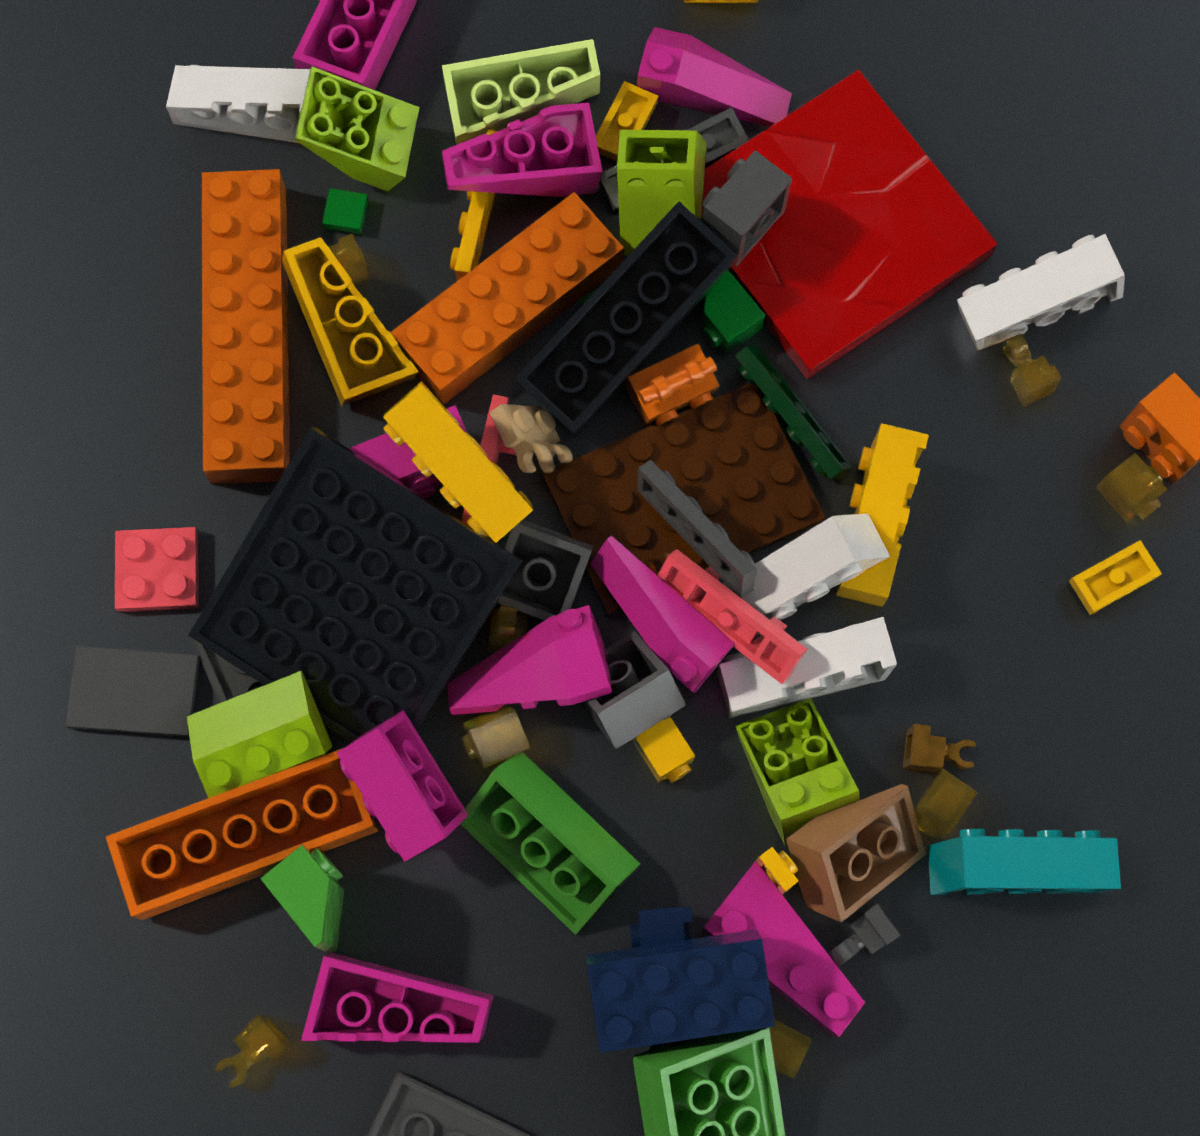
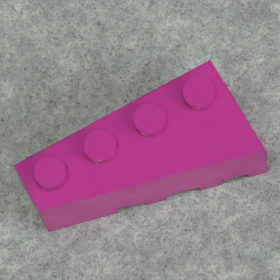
(793, 956)
(385, 1004)

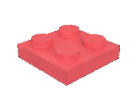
(156, 569)

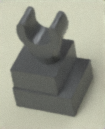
(869, 931)

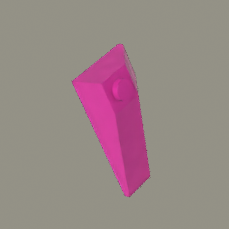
(705, 80)
(535, 157)
(664, 619)
(552, 661)

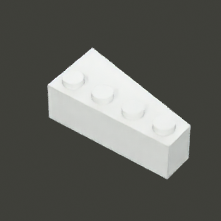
(238, 99)
(814, 564)
(830, 665)

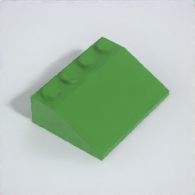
(710, 1087)

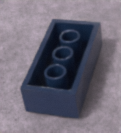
(680, 990)

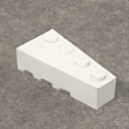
(1042, 291)

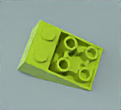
(357, 129)
(654, 175)
(796, 766)

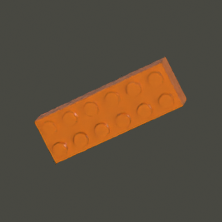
(509, 297)
(237, 835)

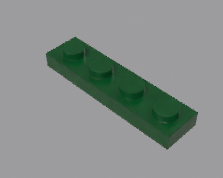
(802, 425)

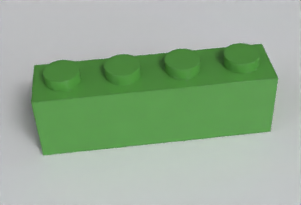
(548, 841)

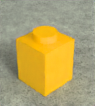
(665, 751)

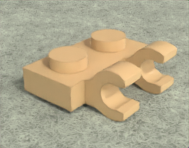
(530, 432)

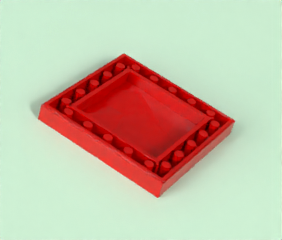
(862, 228)

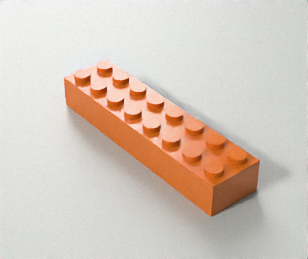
(245, 327)

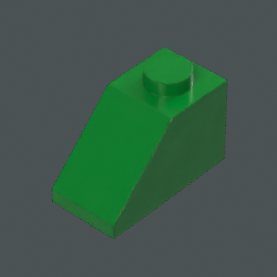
(730, 315)

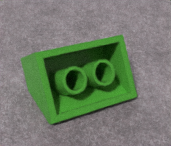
(310, 894)

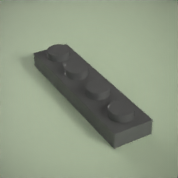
(720, 132)
(705, 538)

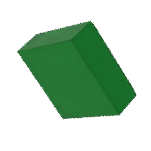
(345, 211)

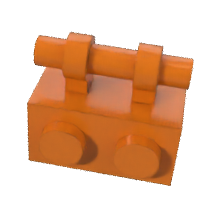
(673, 385)

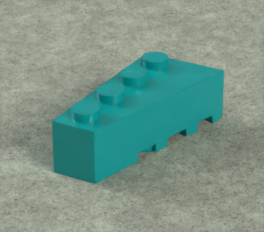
(1024, 863)

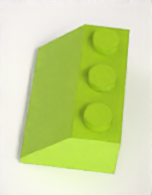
(256, 734)

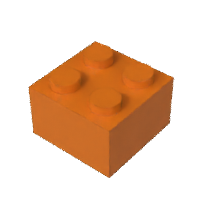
(1167, 428)

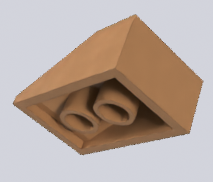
(856, 851)

